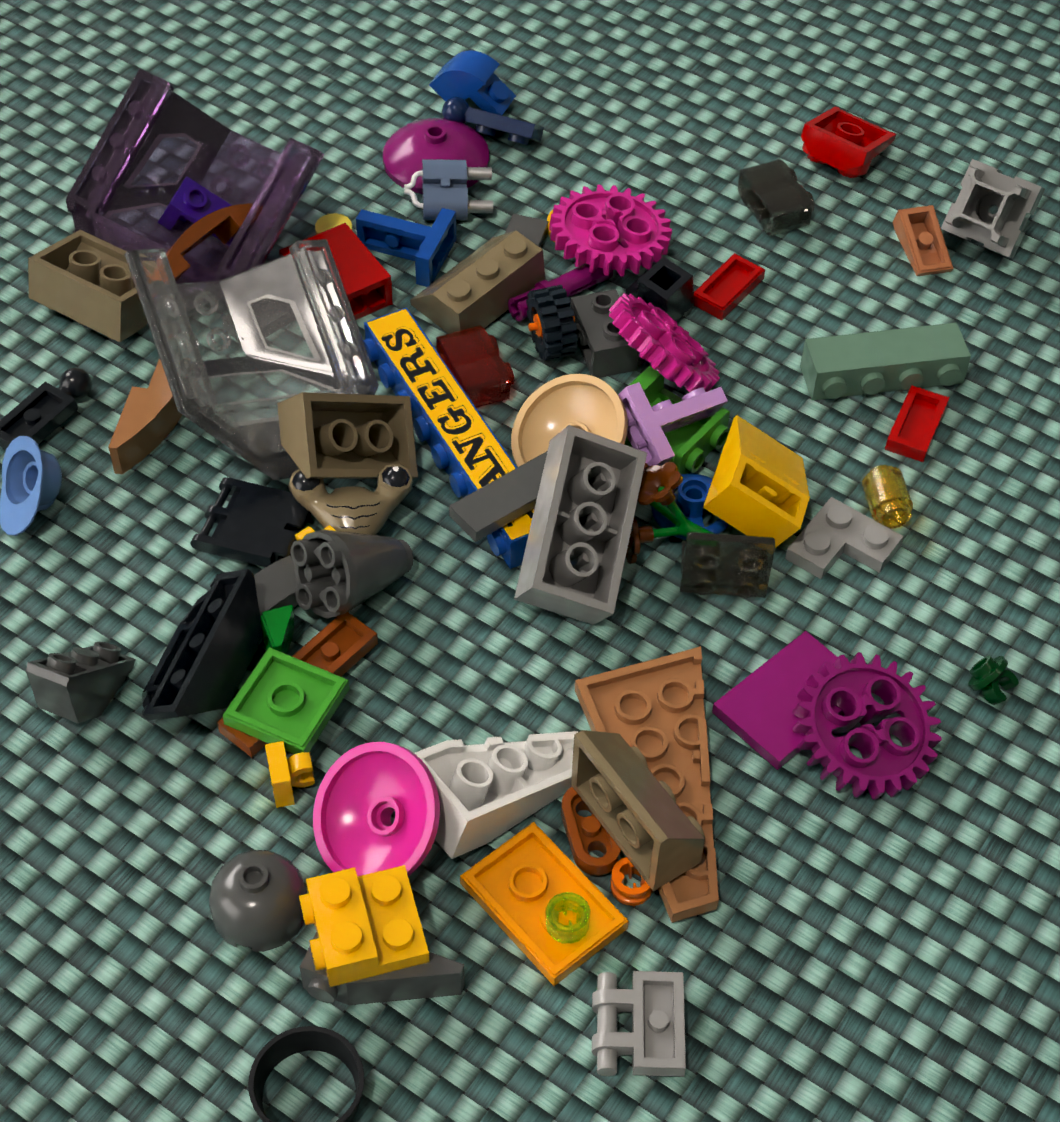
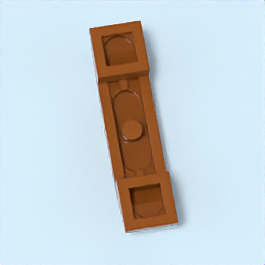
(222, 223)

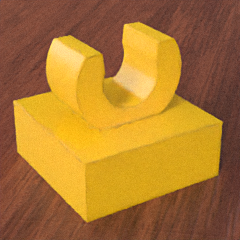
(289, 772)

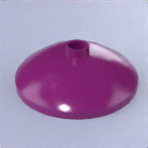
(432, 140)

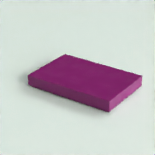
(764, 701)

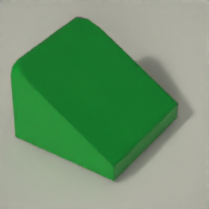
(278, 628)

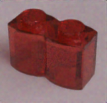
(477, 365)

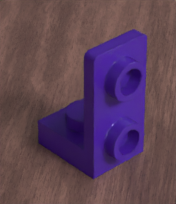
(191, 203)

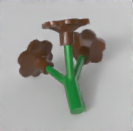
(657, 491)

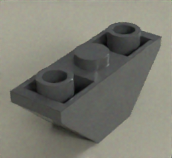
(79, 681)

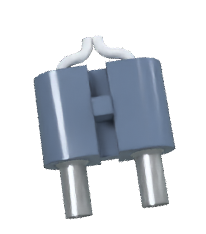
(446, 187)

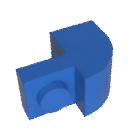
(473, 77)

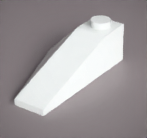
(495, 785)

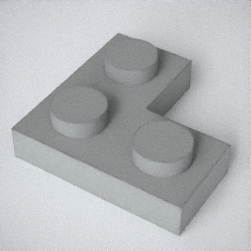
(839, 531)

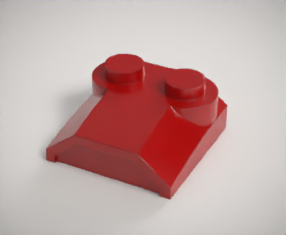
(844, 141)

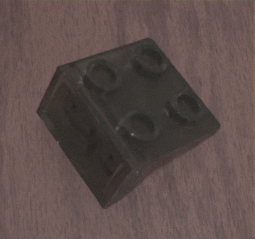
(726, 564)

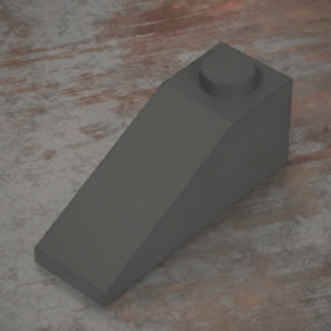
(427, 980)

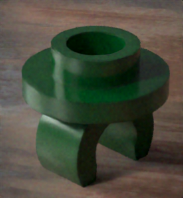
(988, 675)

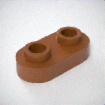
(587, 835)

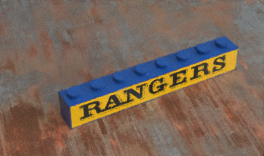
(444, 418)

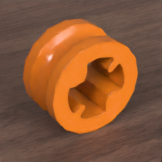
(624, 894)

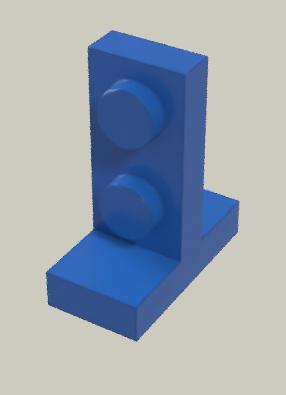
(410, 240)

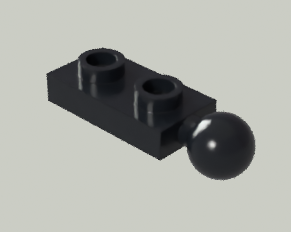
(45, 408)

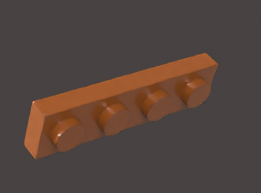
(333, 650)

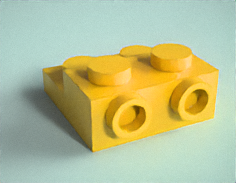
(363, 924)

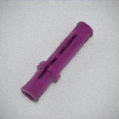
(573, 282)

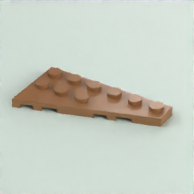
(663, 715)

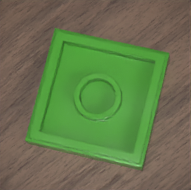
(286, 701)

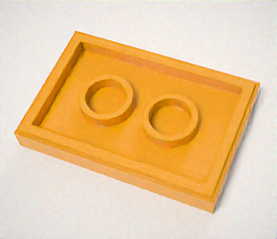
(516, 888)

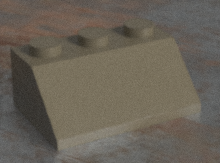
(483, 283)
(88, 284)
(347, 434)
(635, 807)

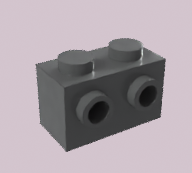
(598, 339)

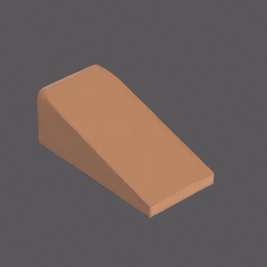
(922, 240)

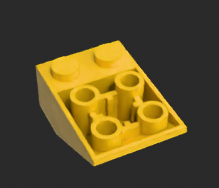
(758, 485)

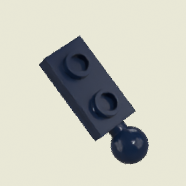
(488, 123)

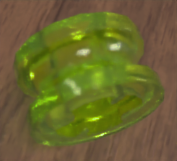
(567, 933)

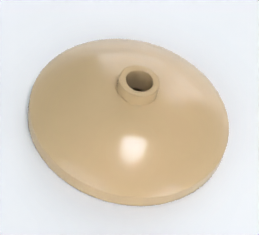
(566, 401)

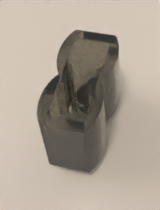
(775, 197)

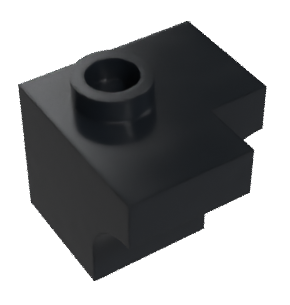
(666, 288)

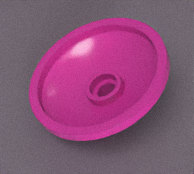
(357, 805)

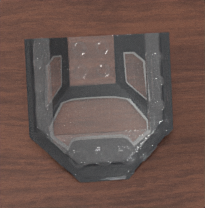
(253, 343)

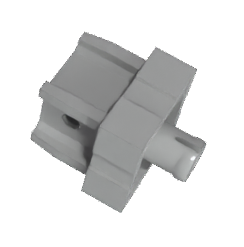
(983, 189)

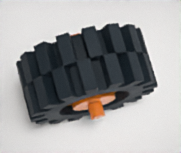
(552, 322)

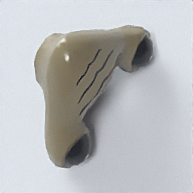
(353, 507)

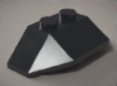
(207, 651)

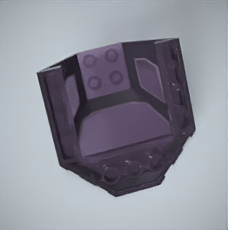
(151, 150)

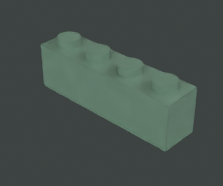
(884, 361)

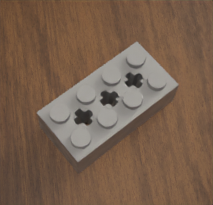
(581, 526)

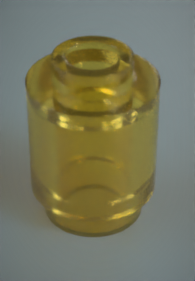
(888, 496)

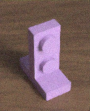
(649, 424)

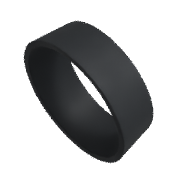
(298, 1040)

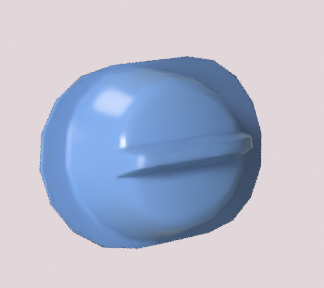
(28, 484)

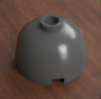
(257, 900)

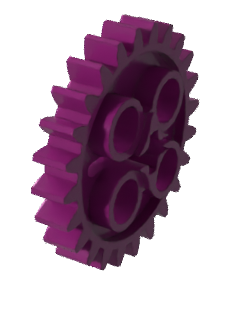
(883, 762)

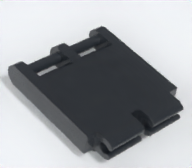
(255, 524)

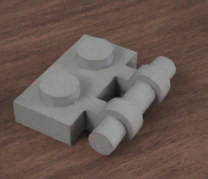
(657, 1023)

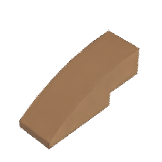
(143, 422)

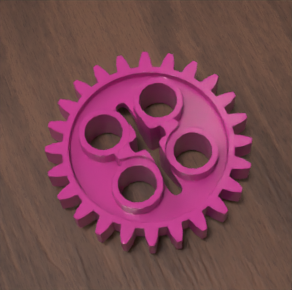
(610, 230)
(663, 343)

